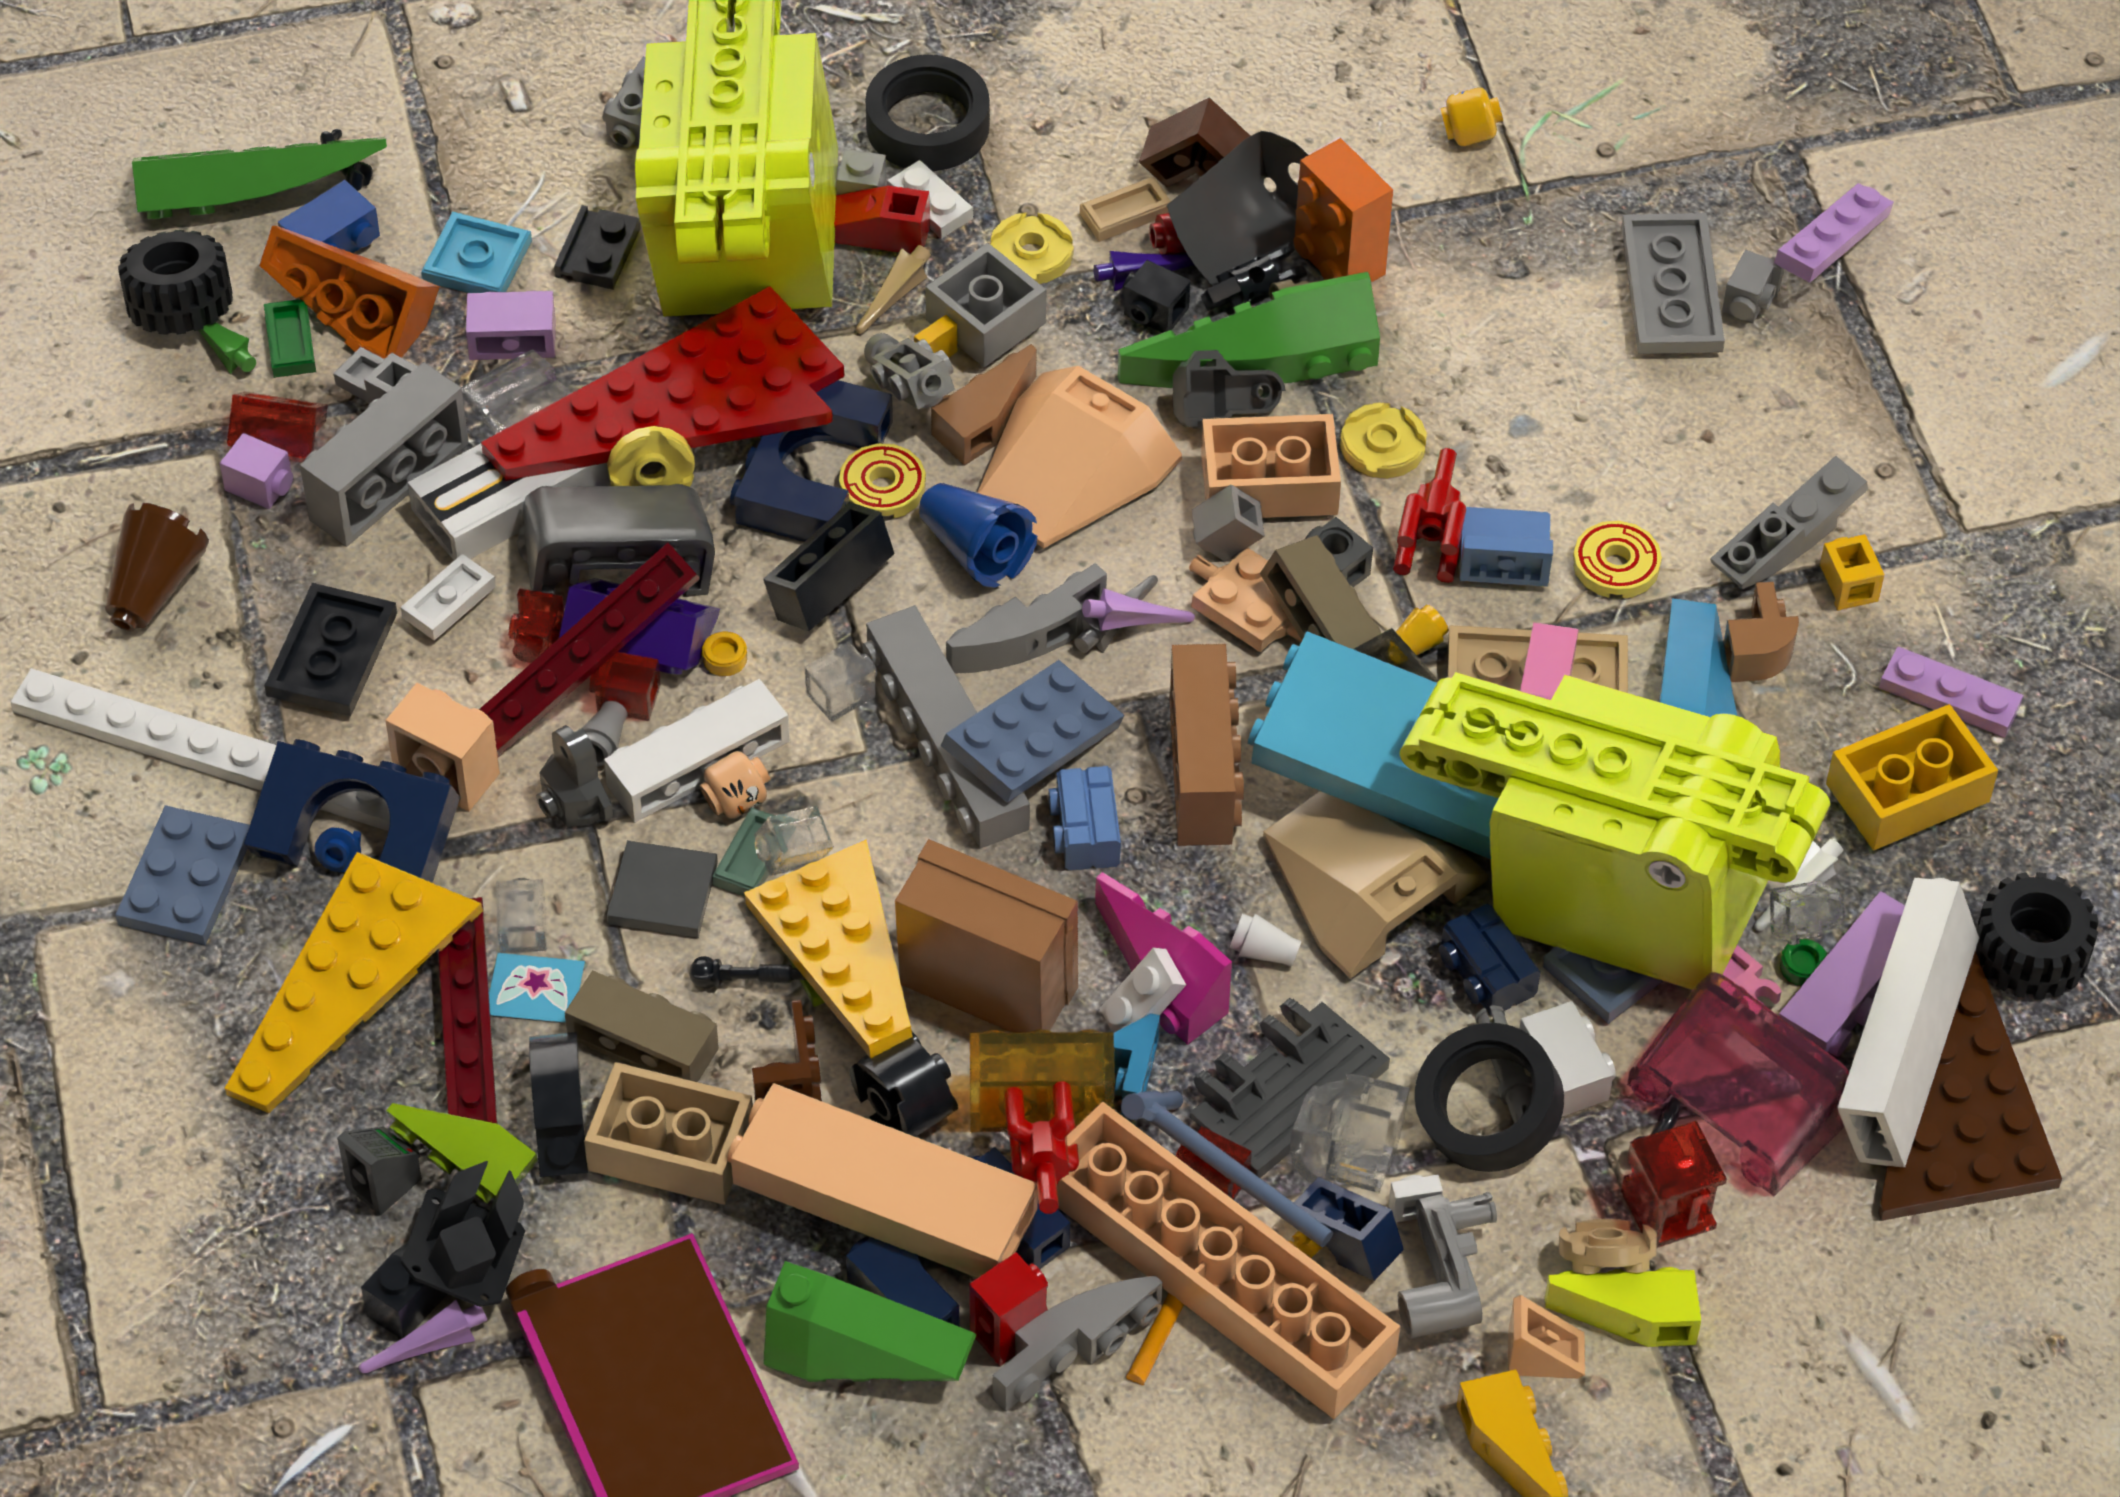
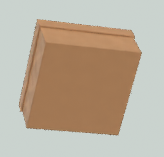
(986, 940)

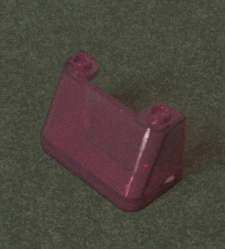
(1746, 1079)

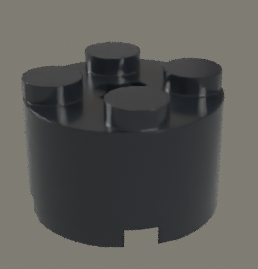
(905, 1087)

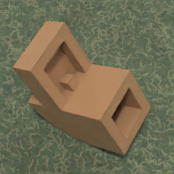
(1763, 644)

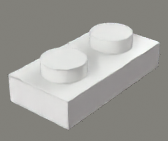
(947, 208)
(448, 597)
(1144, 991)

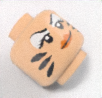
(735, 784)

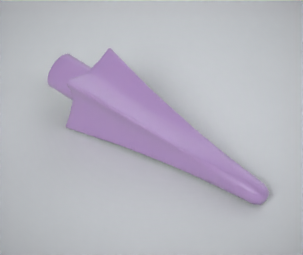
(1123, 611)
(443, 1330)

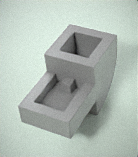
(371, 375)

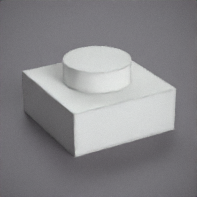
(1406, 1192)

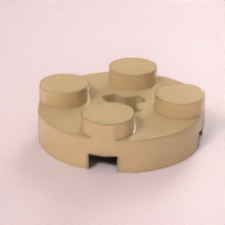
(1607, 1244)

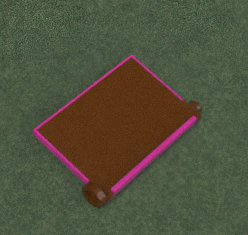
(652, 1377)

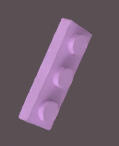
(1938, 685)

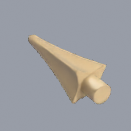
(903, 277)

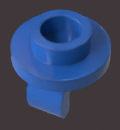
(337, 848)

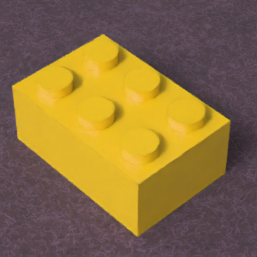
(1911, 776)

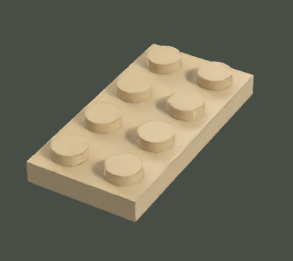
(1501, 656)

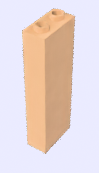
(882, 1182)

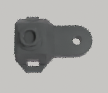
(1221, 391)
(572, 781)

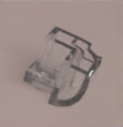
(1349, 1131)

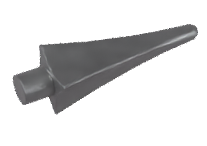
(1093, 636)

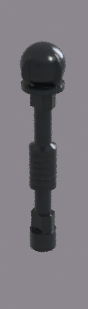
(709, 973)

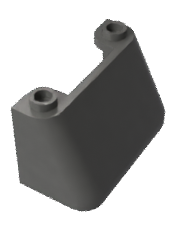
(613, 530)

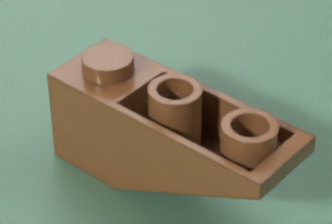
(977, 414)

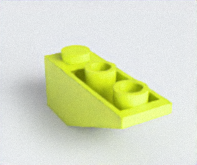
(1641, 1306)

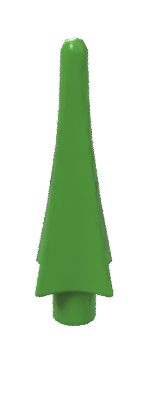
(229, 347)

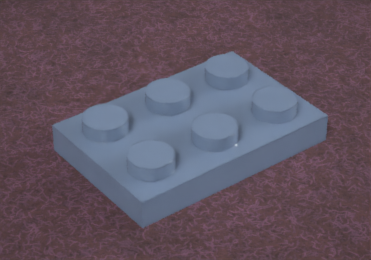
(184, 875)

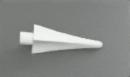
(1815, 867)

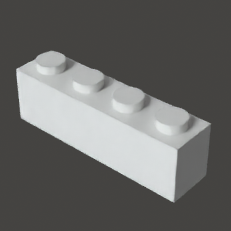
(675, 756)

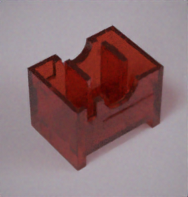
(1673, 1183)

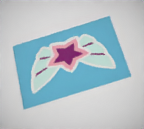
(534, 987)

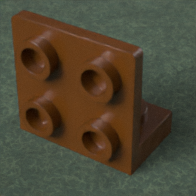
(799, 1076)

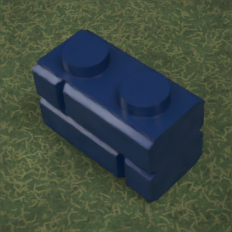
(1488, 959)

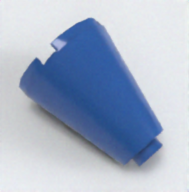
(980, 531)

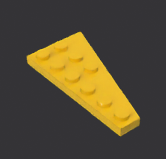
(839, 940)
(353, 963)

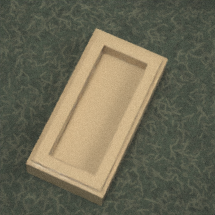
(1124, 209)

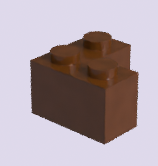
(1190, 142)

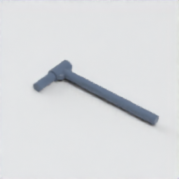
(1155, 1108)

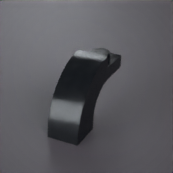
(557, 1104)

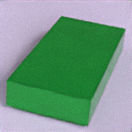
(289, 338)

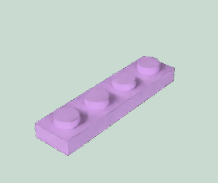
(1833, 232)

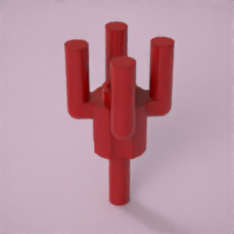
(1435, 516)
(1041, 1147)

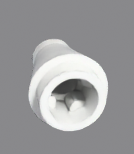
(1263, 941)

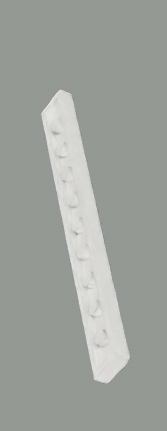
(169, 738)

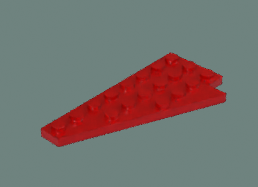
(715, 384)

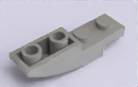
(1791, 529)
(1021, 633)
(1085, 1324)

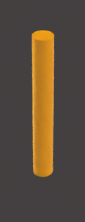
(1155, 1340)

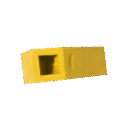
(1505, 1434)

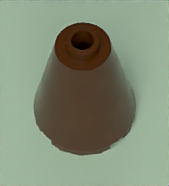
(150, 563)

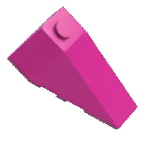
(1196, 958)

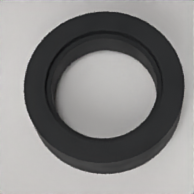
(920, 75)
(1459, 1053)

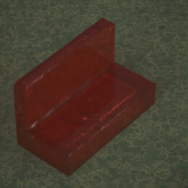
(277, 421)

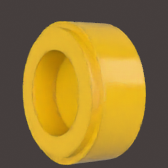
(724, 653)

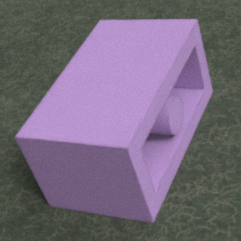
(510, 324)

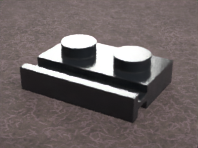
(597, 247)

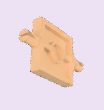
(1241, 600)

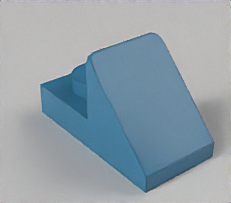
(1135, 1054)

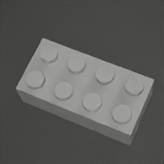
(377, 454)

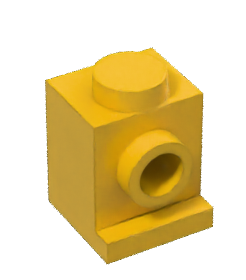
(1852, 571)

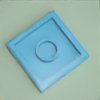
(476, 255)

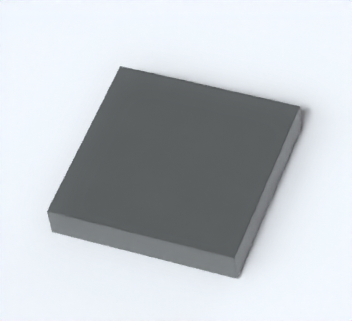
(662, 889)

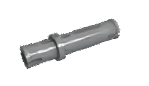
(1515, 1085)

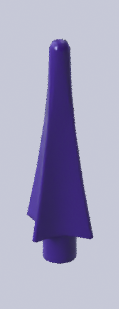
(1124, 263)

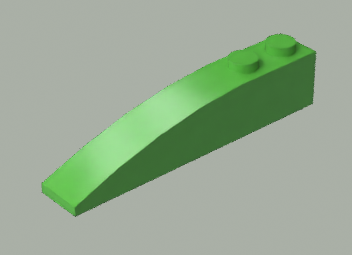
(228, 176)
(1298, 335)

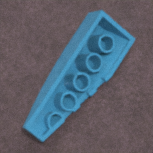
(1696, 661)

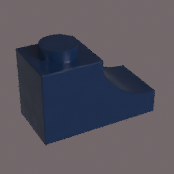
(1363, 1230)

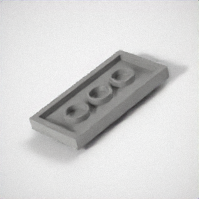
(1672, 283)

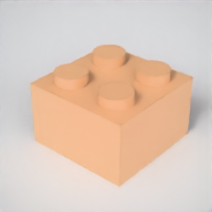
(446, 739)

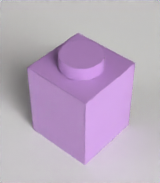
(256, 471)

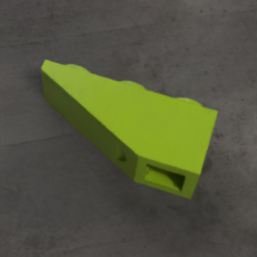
(464, 1143)

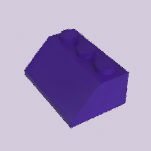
(671, 637)

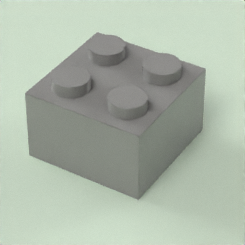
(989, 302)

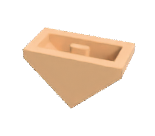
(1543, 1343)

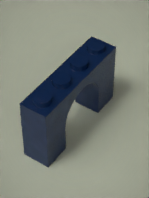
(794, 507)
(306, 779)
(901, 1277)

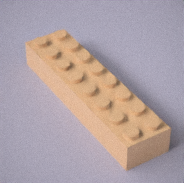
(1225, 1263)

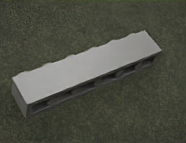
(931, 706)

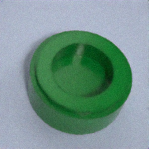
(1801, 960)

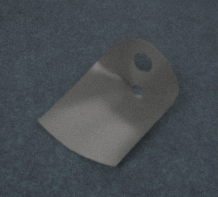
(1231, 214)

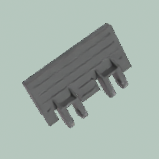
(1274, 1086)

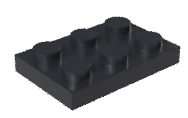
(331, 649)

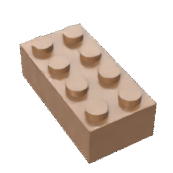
(1205, 744)

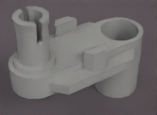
(1455, 1297)

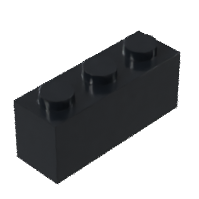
(829, 566)

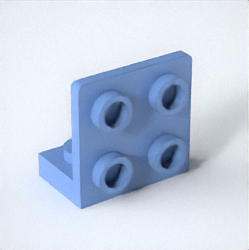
(1506, 547)

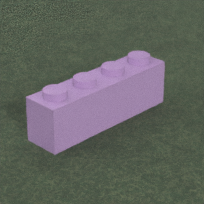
(1847, 979)

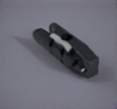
(1237, 286)

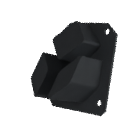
(465, 1245)

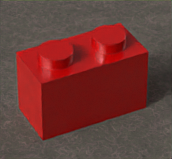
(1004, 1303)

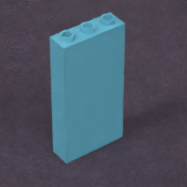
(1342, 731)

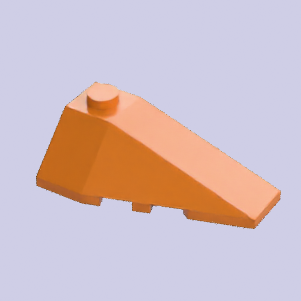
(354, 295)

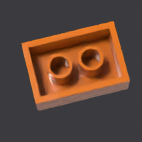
(1342, 213)

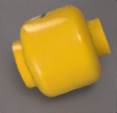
(1471, 116)

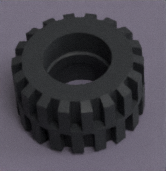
(175, 282)
(2040, 906)

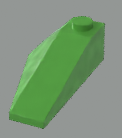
(840, 1331)

